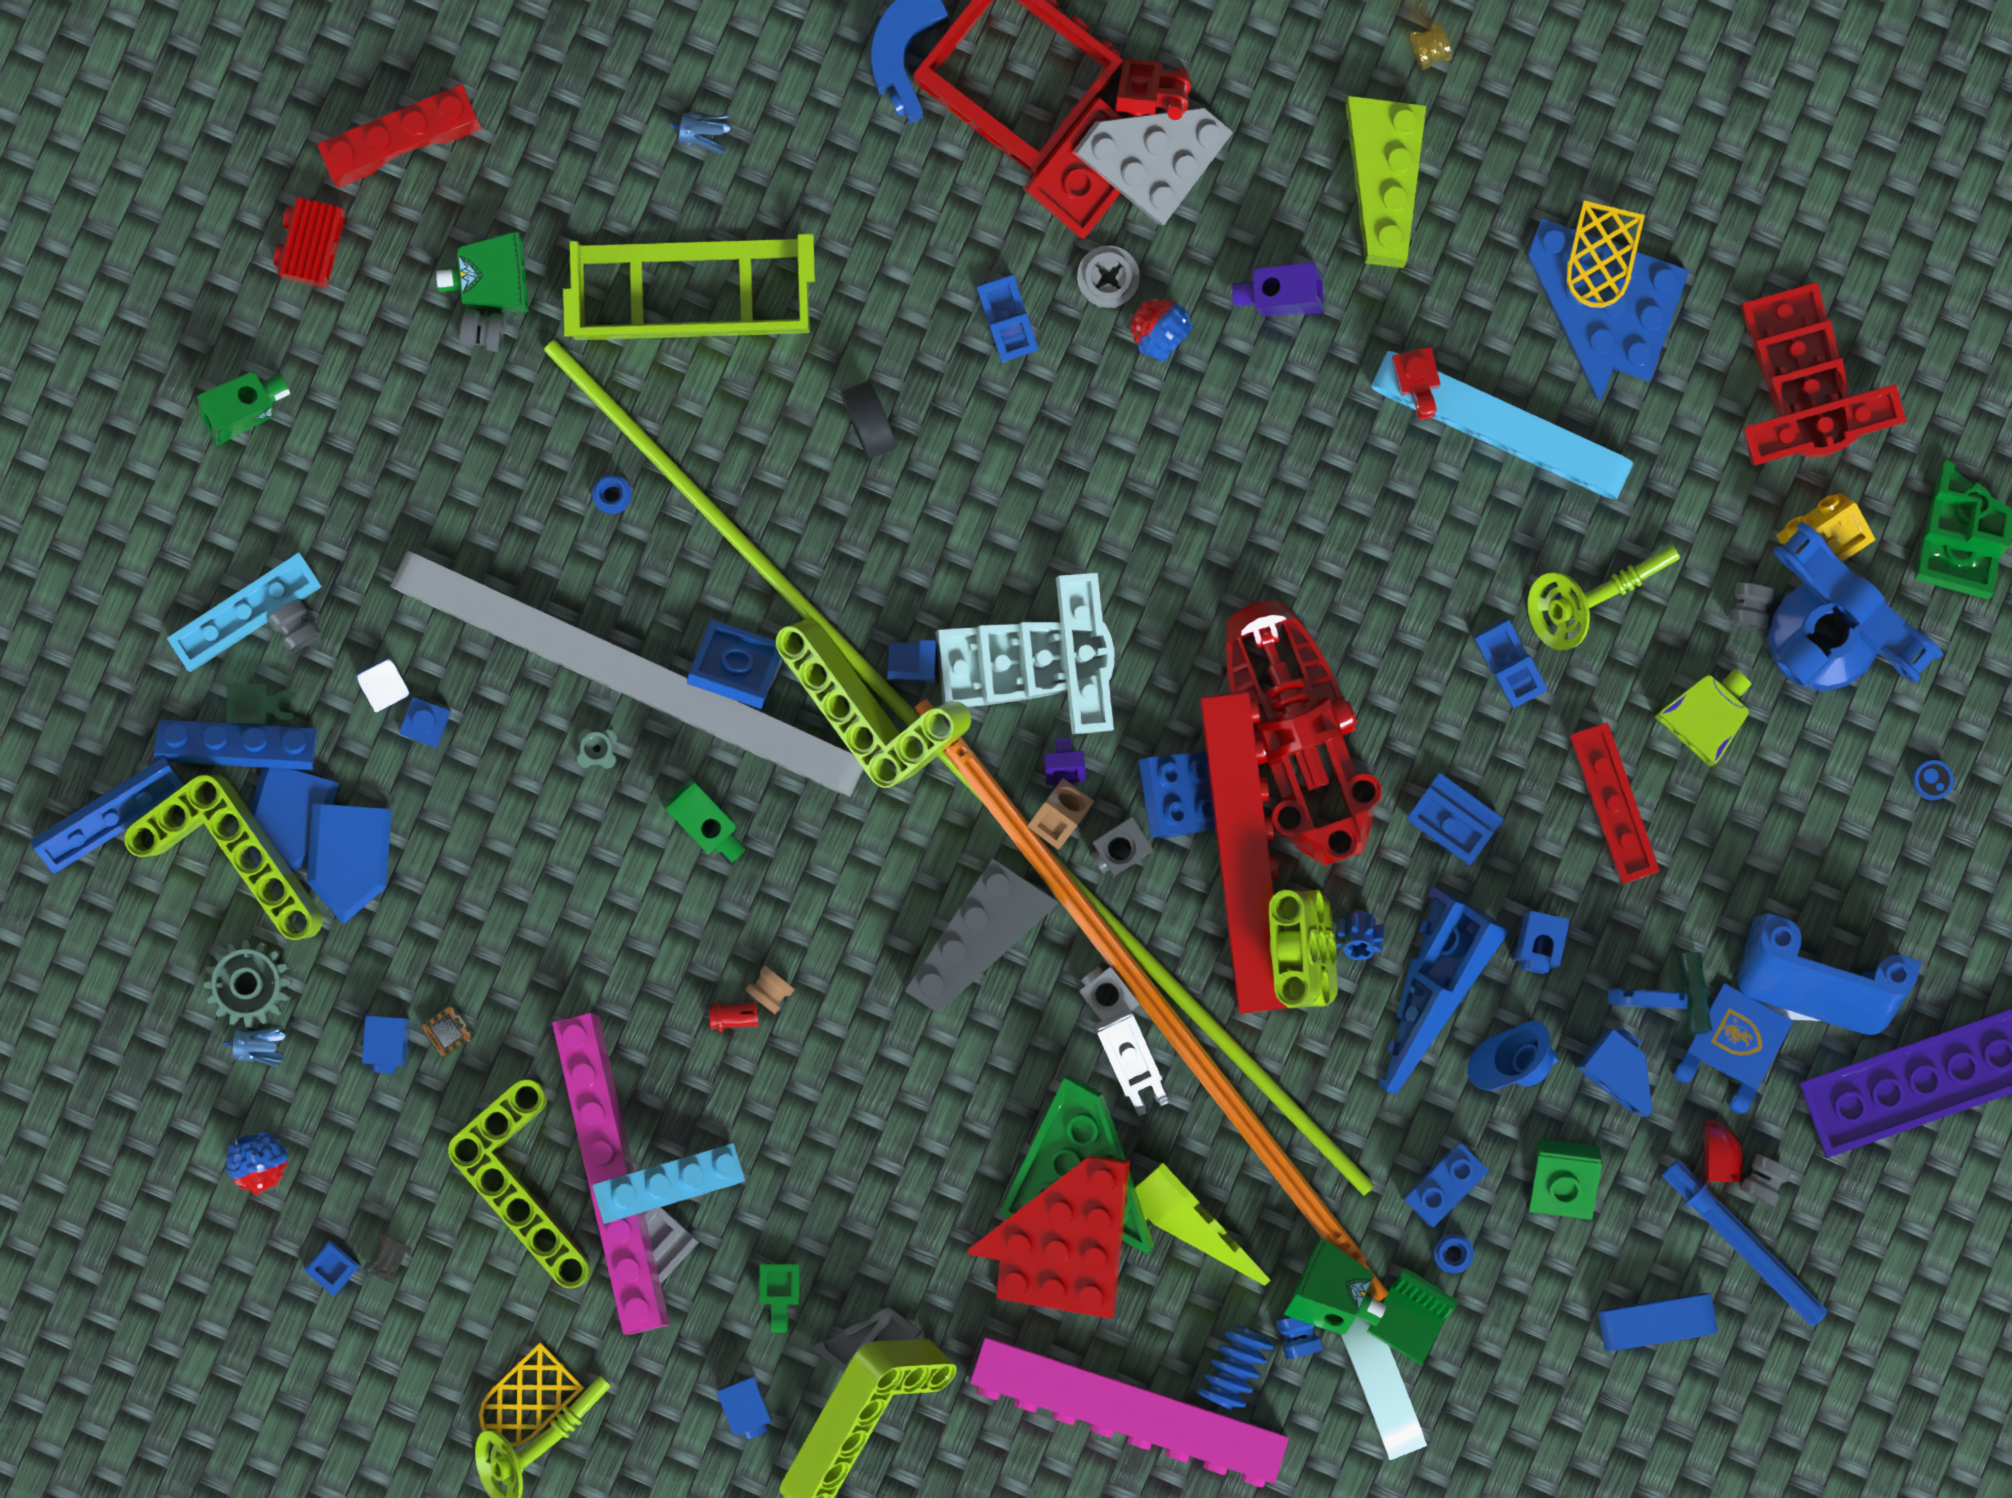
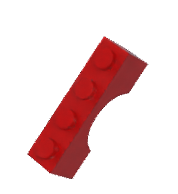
(424, 123)

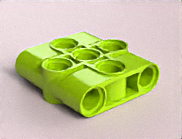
(1303, 948)

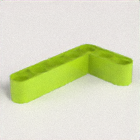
(864, 710)
(235, 847)
(513, 1187)
(856, 1406)

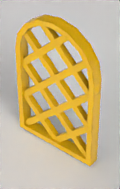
(1612, 211)
(539, 1387)

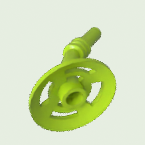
(1578, 607)
(510, 1464)

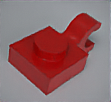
(1417, 376)

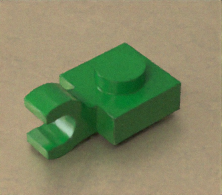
(779, 1288)

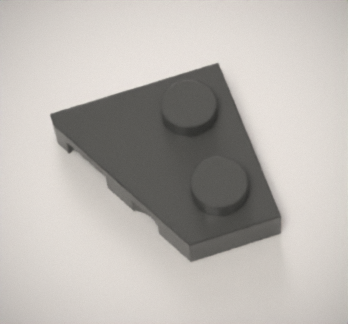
(882, 1326)

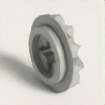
(1108, 258)

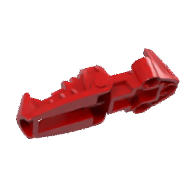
(1295, 721)

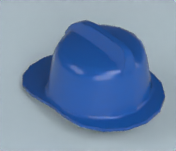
(1512, 1057)

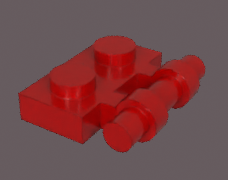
(1147, 86)

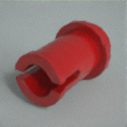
(733, 1015)

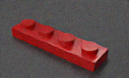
(1614, 803)

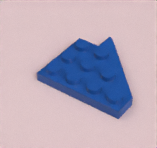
(1612, 337)

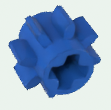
(1360, 935)

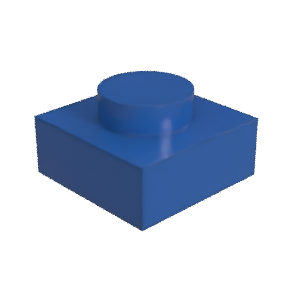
(425, 722)

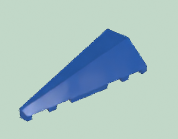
(1451, 957)

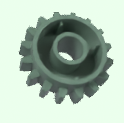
(269, 983)

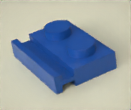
(1454, 819)

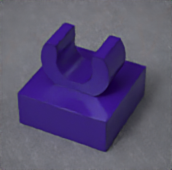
(1064, 763)

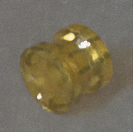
(1431, 46)

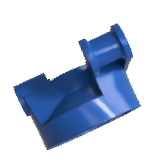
(1870, 622)

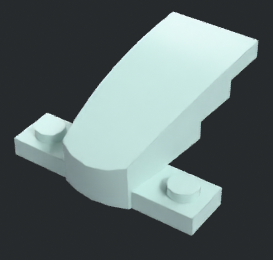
(1037, 659)

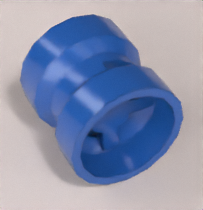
(1299, 1347)

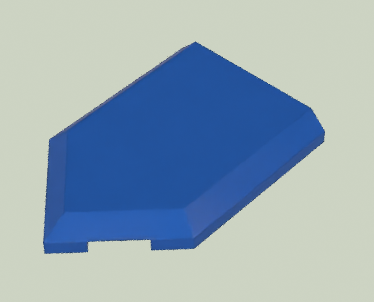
(285, 808)
(348, 856)

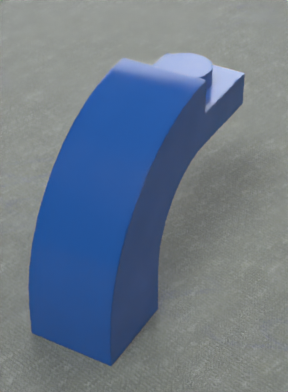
(892, 39)

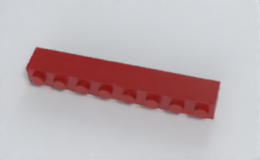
(1242, 842)

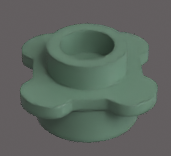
(588, 740)

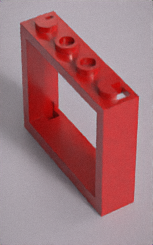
(1071, 29)

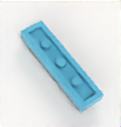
(243, 612)
(668, 1183)

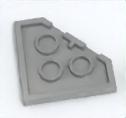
(1154, 157)

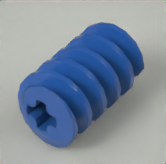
(1236, 1367)

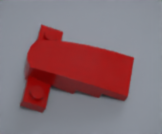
(1807, 381)

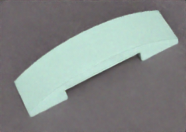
(1383, 1391)

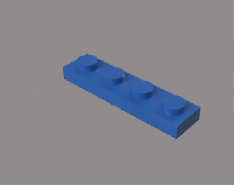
(236, 744)
(106, 815)

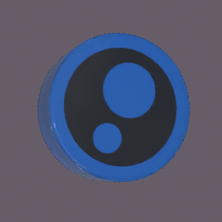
(1933, 780)

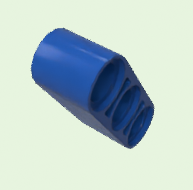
(1657, 1322)

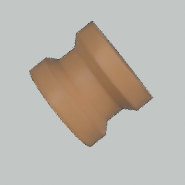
(770, 989)

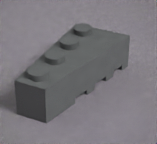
(985, 927)

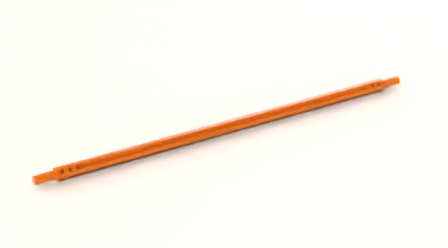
(1153, 1002)

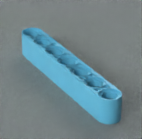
(1517, 432)

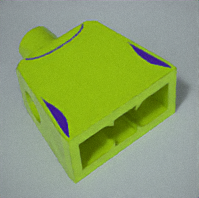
(1708, 715)

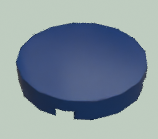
(1648, 999)

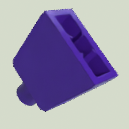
(1298, 294)

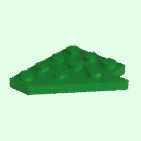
(1071, 1132)

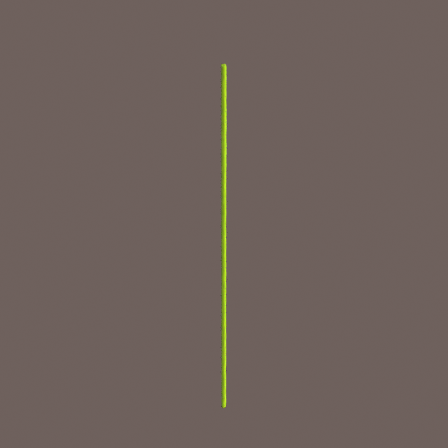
(909, 716)

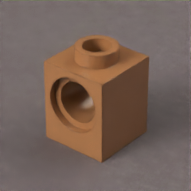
(1060, 814)

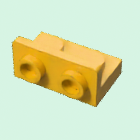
(1838, 523)

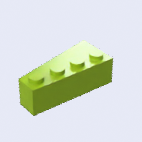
(1386, 167)

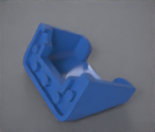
(1782, 979)

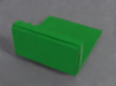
(1566, 1179)
(1413, 1316)

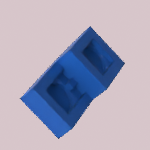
(1007, 318)
(1509, 663)

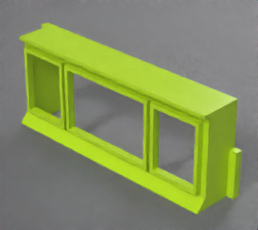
(692, 251)

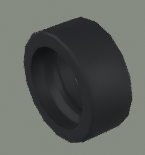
(868, 419)

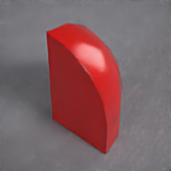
(1721, 1153)

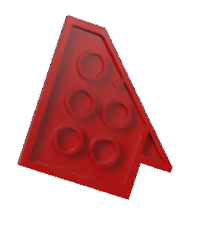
(1065, 1241)

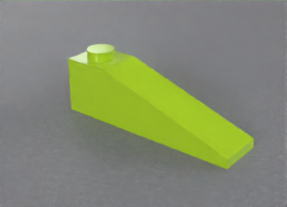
(1178, 1212)

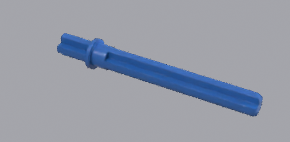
(1744, 1242)

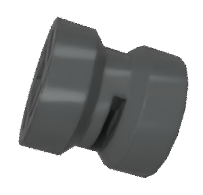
(482, 330)
(1751, 606)
(293, 625)
(1761, 1188)

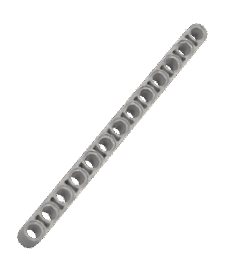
(627, 673)

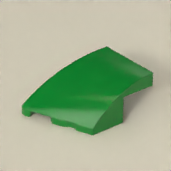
(1963, 536)

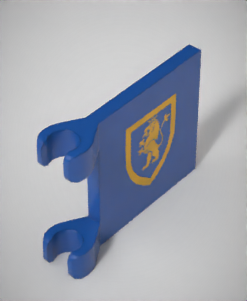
(1741, 1044)

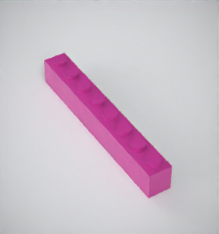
(607, 1157)
(1129, 1410)

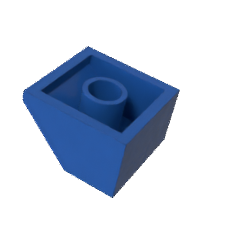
(1619, 1070)

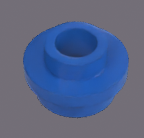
(605, 483)
(1465, 1258)

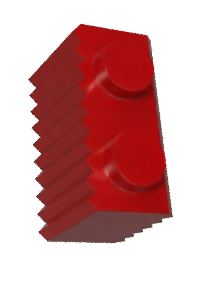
(309, 242)

